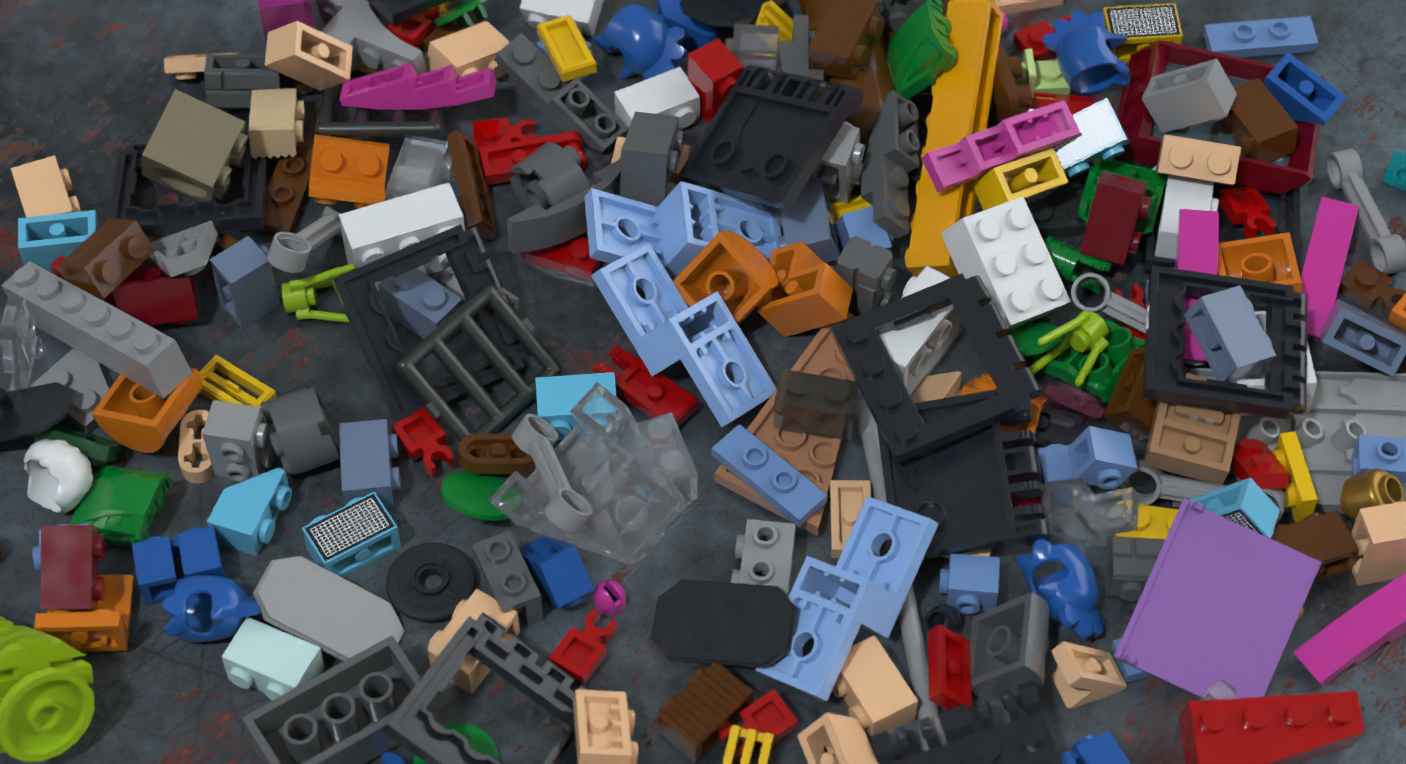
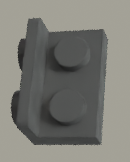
(509, 576)

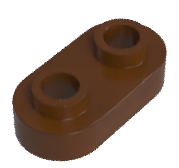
(493, 455)

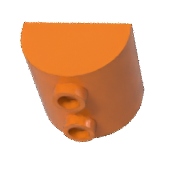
(1261, 259)
(732, 269)
(141, 417)

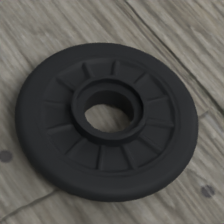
(427, 559)

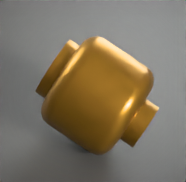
(1369, 490)

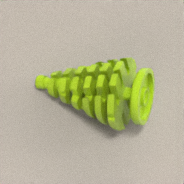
(41, 694)

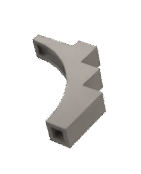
(372, 43)

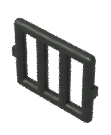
(363, 128)
(435, 344)

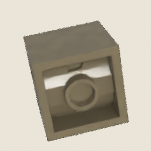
(194, 148)

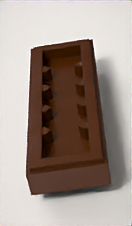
(470, 177)
(288, 191)

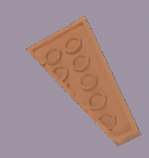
(807, 453)

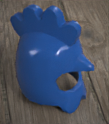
(644, 40)
(1085, 52)
(1069, 592)
(207, 608)

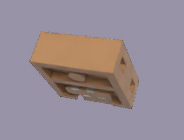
(1192, 440)

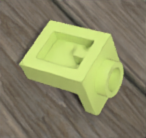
(1042, 75)

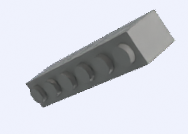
(100, 330)

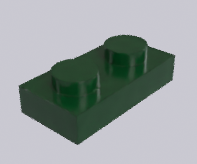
(95, 448)

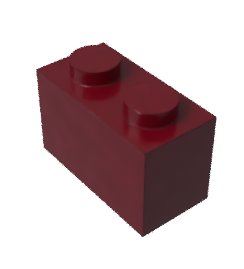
(1114, 218)
(158, 298)
(71, 567)

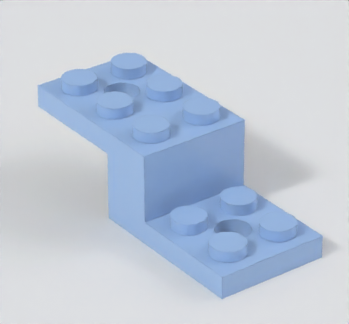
(677, 226)
(698, 335)
(854, 594)

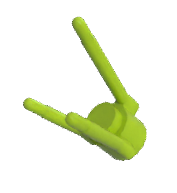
(301, 295)
(1085, 333)

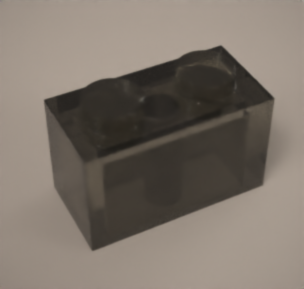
(816, 405)

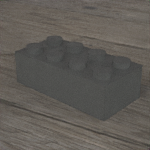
(338, 712)

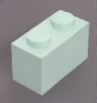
(270, 659)

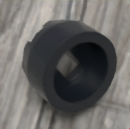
(940, 614)

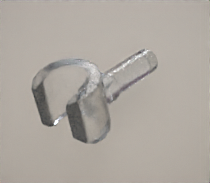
(1219, 690)

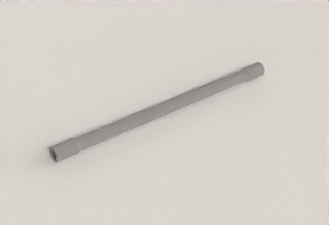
(908, 615)

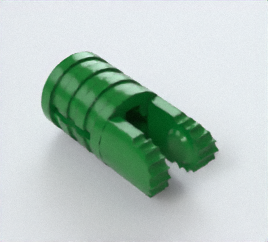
(1069, 261)

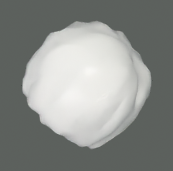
(57, 475)

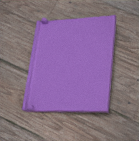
(1216, 605)

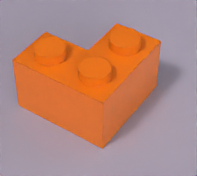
(806, 292)

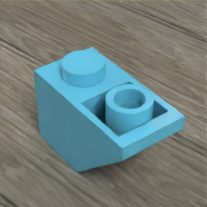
(248, 511)

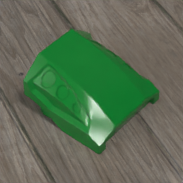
(921, 49)
(1155, 188)
(1107, 368)
(122, 504)

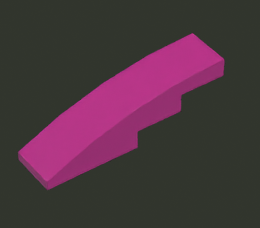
(405, 90)
(1000, 145)
(1199, 253)
(1326, 260)
(1356, 633)

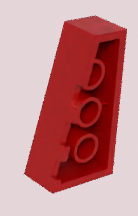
(1269, 728)

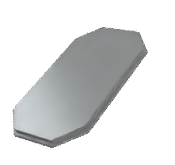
(324, 608)

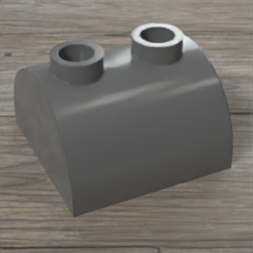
(1010, 647)

